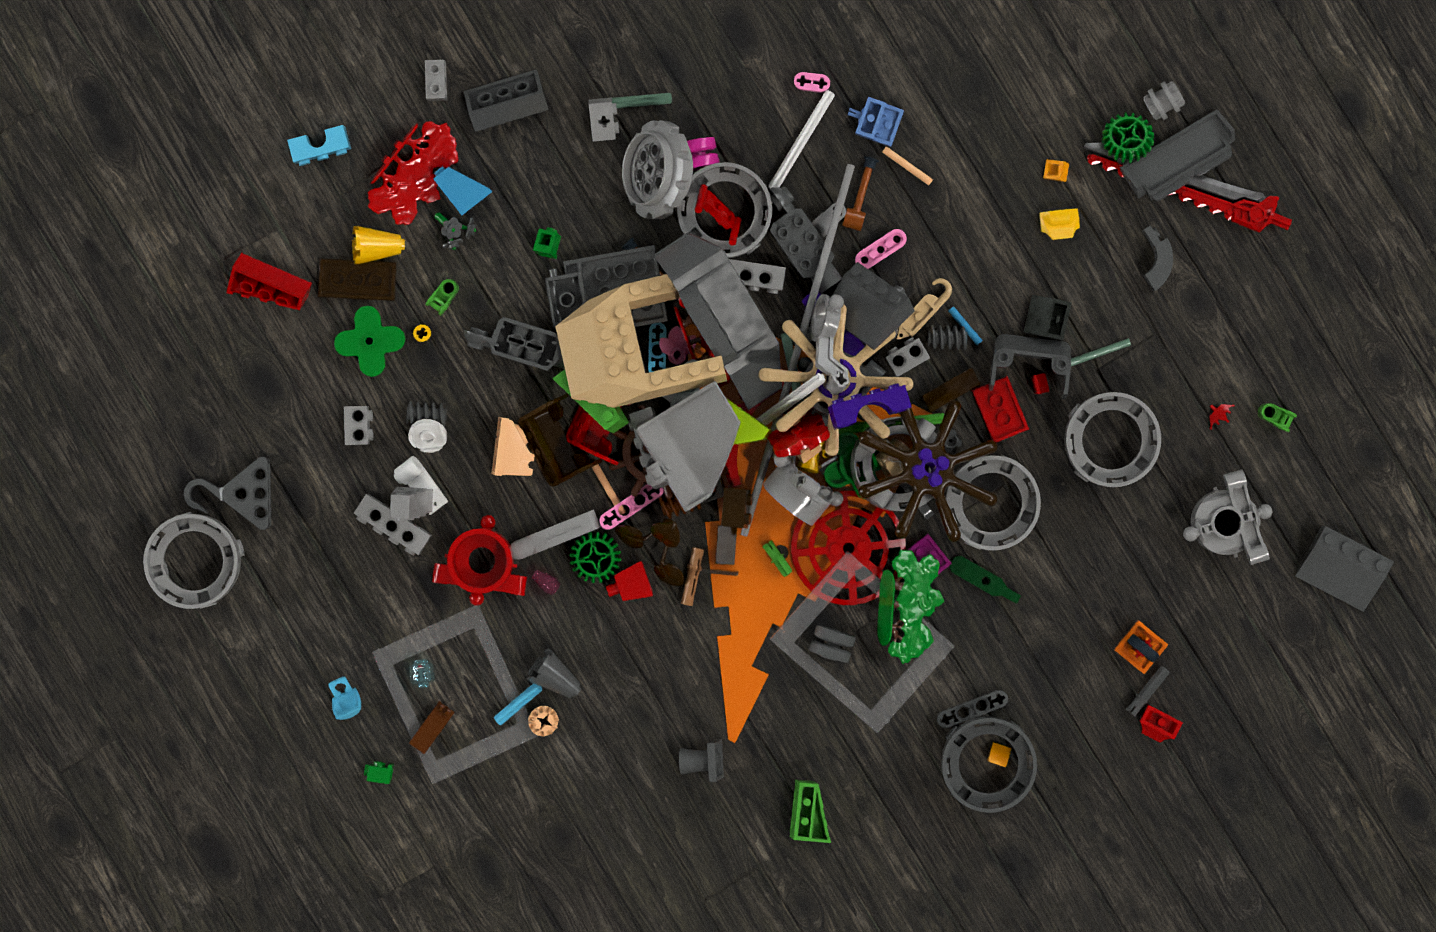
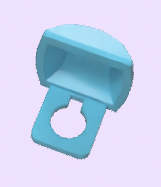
(347, 703)

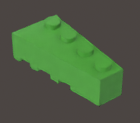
(609, 418)

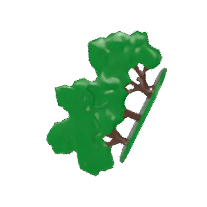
(914, 602)

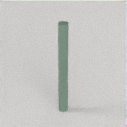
(1101, 351)

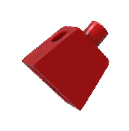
(631, 583)

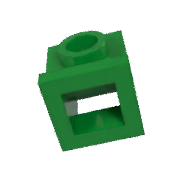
(541, 244)
(379, 772)

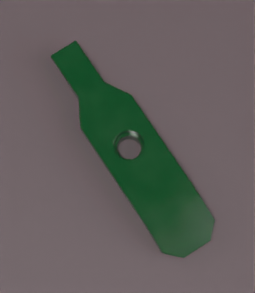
(973, 574)

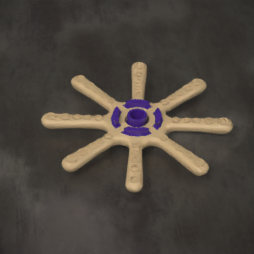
(856, 382)

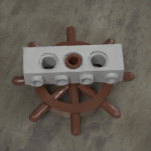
(632, 438)

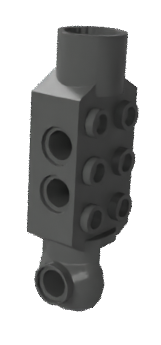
(800, 240)
(519, 343)

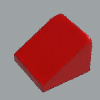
(1040, 383)

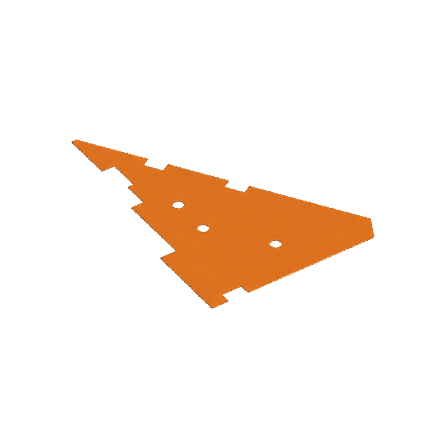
(759, 591)

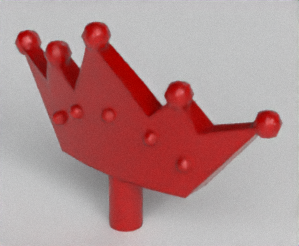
(1219, 414)

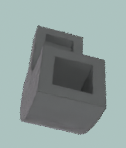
(1163, 259)

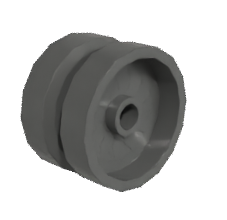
(832, 644)

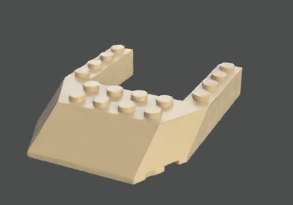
(605, 354)

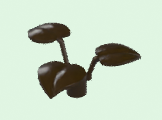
(666, 532)

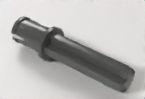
(1148, 690)

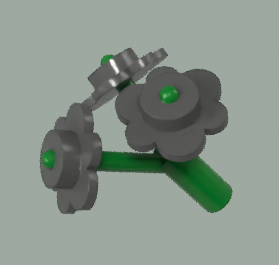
(451, 229)

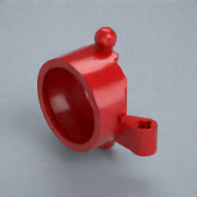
(460, 573)

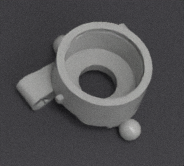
(799, 491)
(1238, 500)

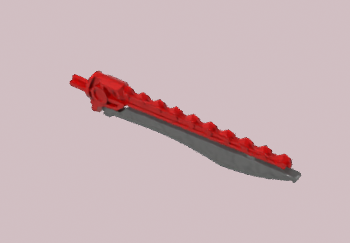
(1244, 212)

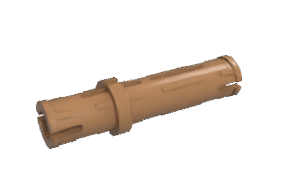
(694, 568)

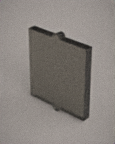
(719, 571)

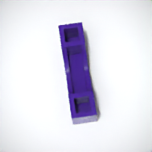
(892, 400)

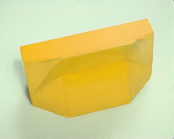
(1059, 223)

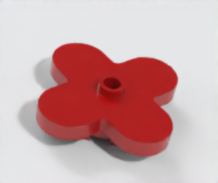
(805, 434)

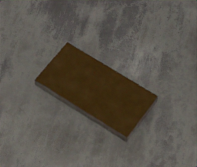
(357, 281)

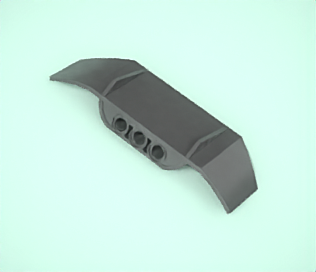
(723, 313)

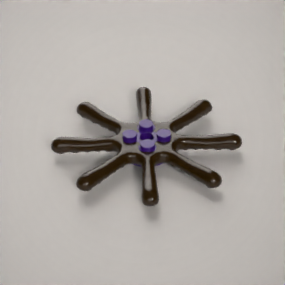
(931, 483)

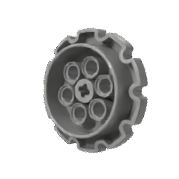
(657, 169)

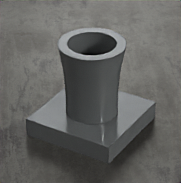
(703, 760)

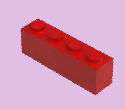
(267, 283)

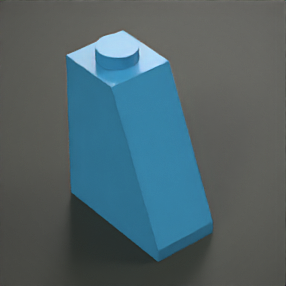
(460, 189)

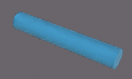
(962, 322)

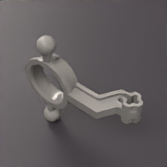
(822, 330)

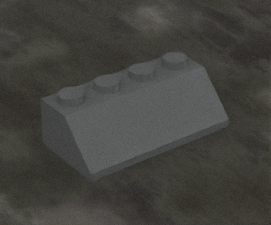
(505, 100)

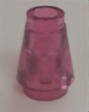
(546, 582)

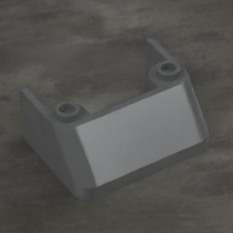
(1011, 345)

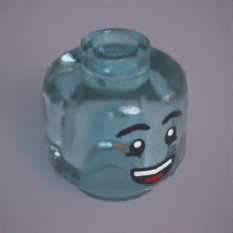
(421, 673)

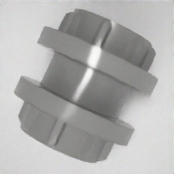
(1164, 100)

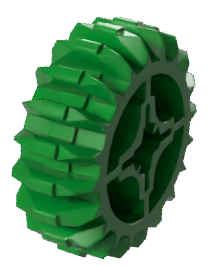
(1132, 147)
(591, 541)

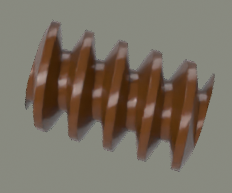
(673, 505)

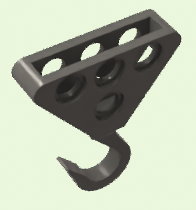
(247, 480)

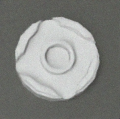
(427, 435)

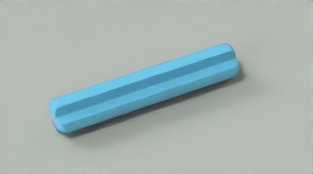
(517, 704)

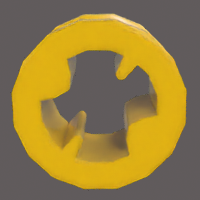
(425, 338)

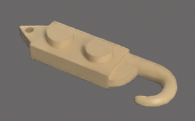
(924, 310)

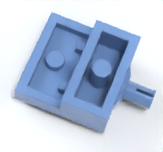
(877, 121)

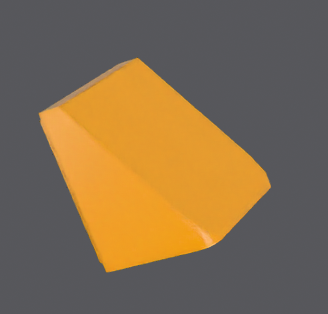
(1056, 170)
(999, 754)

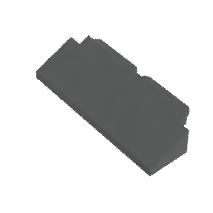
(1181, 157)

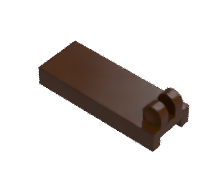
(431, 727)

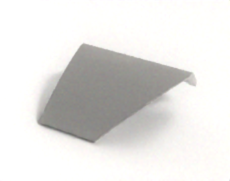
(691, 444)

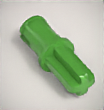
(777, 558)

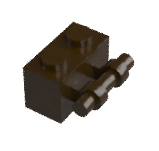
(736, 508)

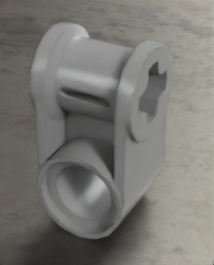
(823, 221)

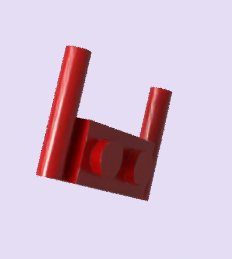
(723, 216)

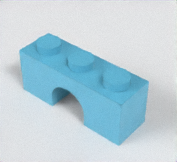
(336, 142)

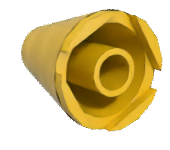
(374, 244)

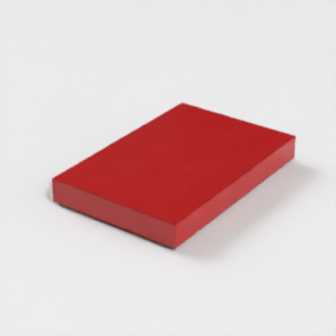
(1000, 410)

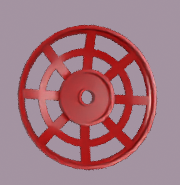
(836, 541)

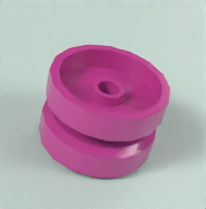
(698, 150)

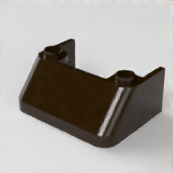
(550, 445)

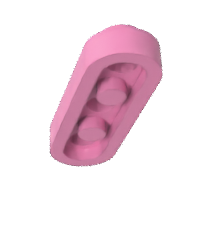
(887, 243)

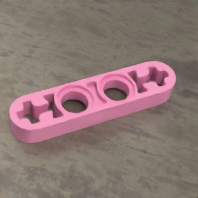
(633, 507)

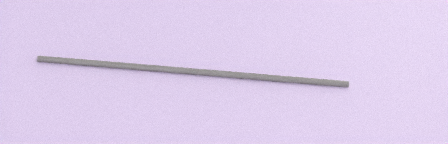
(804, 327)

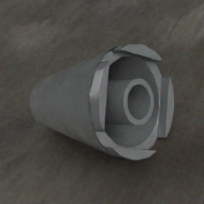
(553, 675)

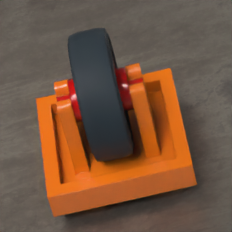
(1141, 647)

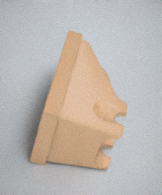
(510, 450)

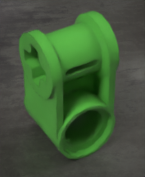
(442, 297)
(1280, 417)

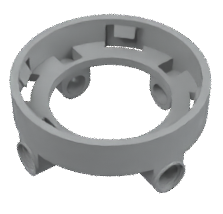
(752, 184)
(1142, 461)
(887, 500)
(1029, 509)
(157, 570)

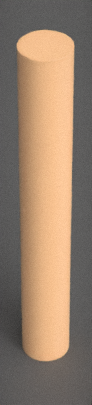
(908, 166)
(608, 488)

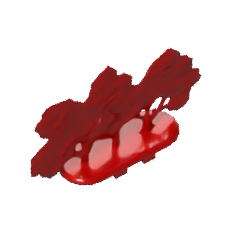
(413, 177)

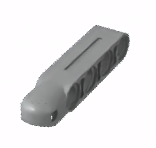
(555, 535)

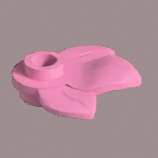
(674, 343)

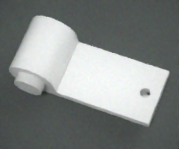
(416, 476)

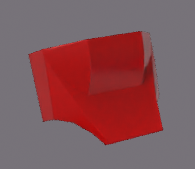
(1159, 724)

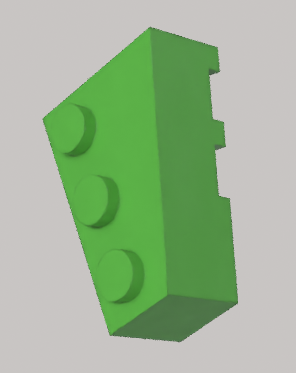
(808, 816)

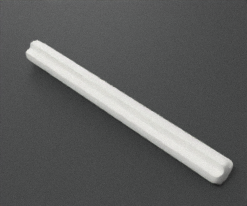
(802, 139)
(792, 399)

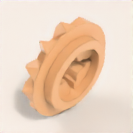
(535, 724)

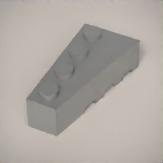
(410, 503)

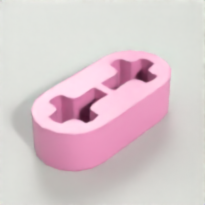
(811, 77)

